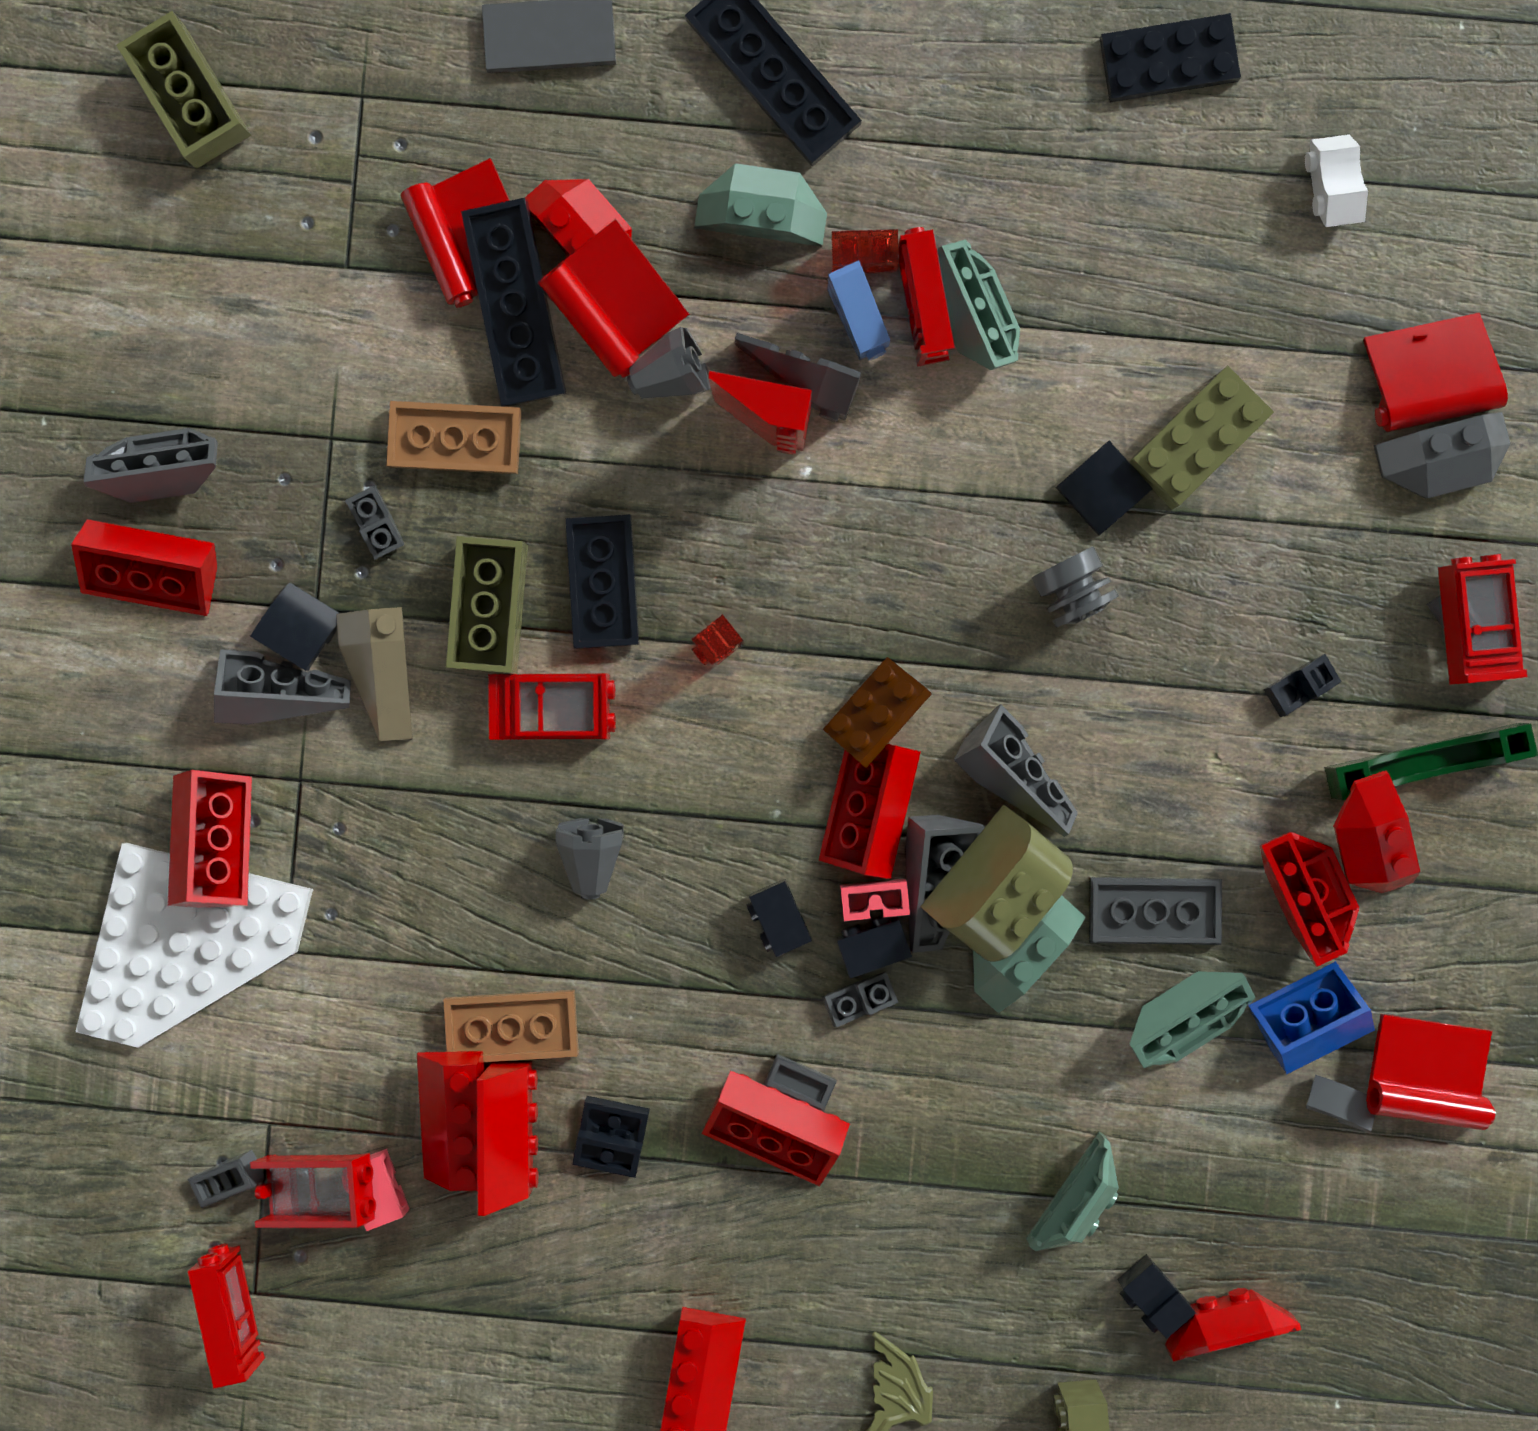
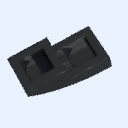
(1302, 685)

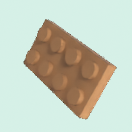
(454, 437)
(513, 1025)

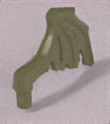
(900, 1389)

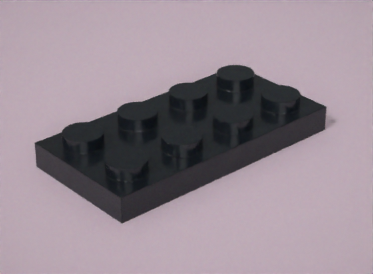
(1170, 57)
(602, 581)

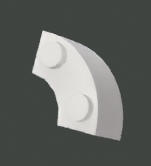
(1337, 180)

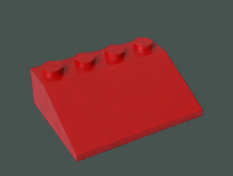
(769, 409)
(506, 1135)

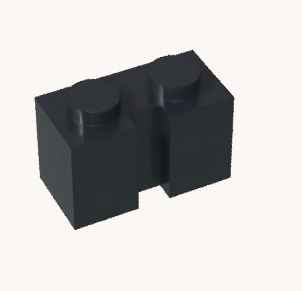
(779, 917)
(873, 946)
(1156, 1296)

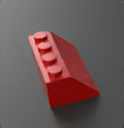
(145, 567)
(870, 811)
(209, 840)
(449, 1117)
(776, 1128)
(703, 1371)

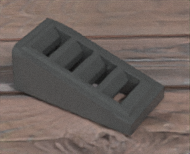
(244, 1175)

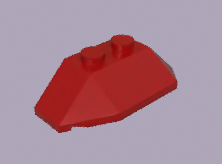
(572, 211)
(1376, 836)
(1311, 894)
(1229, 1322)

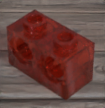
(873, 248)
(716, 642)

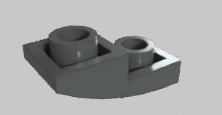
(375, 522)
(860, 999)
(1341, 1103)

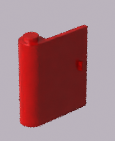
(440, 225)
(613, 298)
(1435, 372)
(1430, 1073)

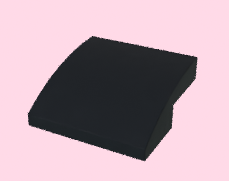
(1104, 488)
(296, 626)
(611, 1136)

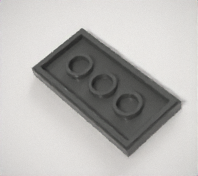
(548, 35)
(1155, 910)

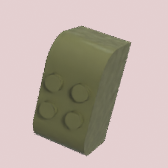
(1000, 887)

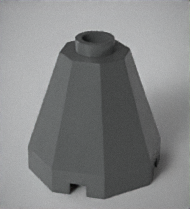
(670, 368)
(589, 853)

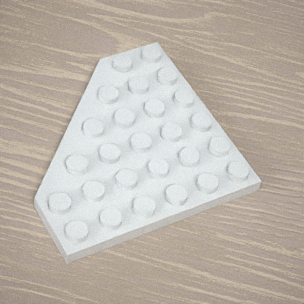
(172, 961)

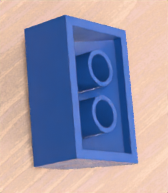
(1312, 1017)

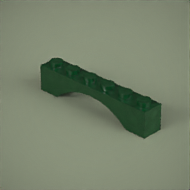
(1437, 758)

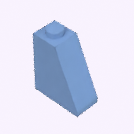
(858, 311)

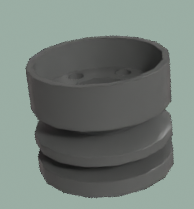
(1075, 587)

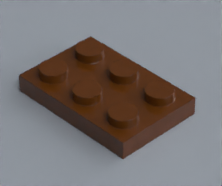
(877, 711)

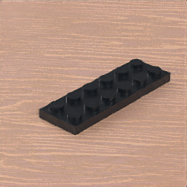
(775, 74)
(513, 302)

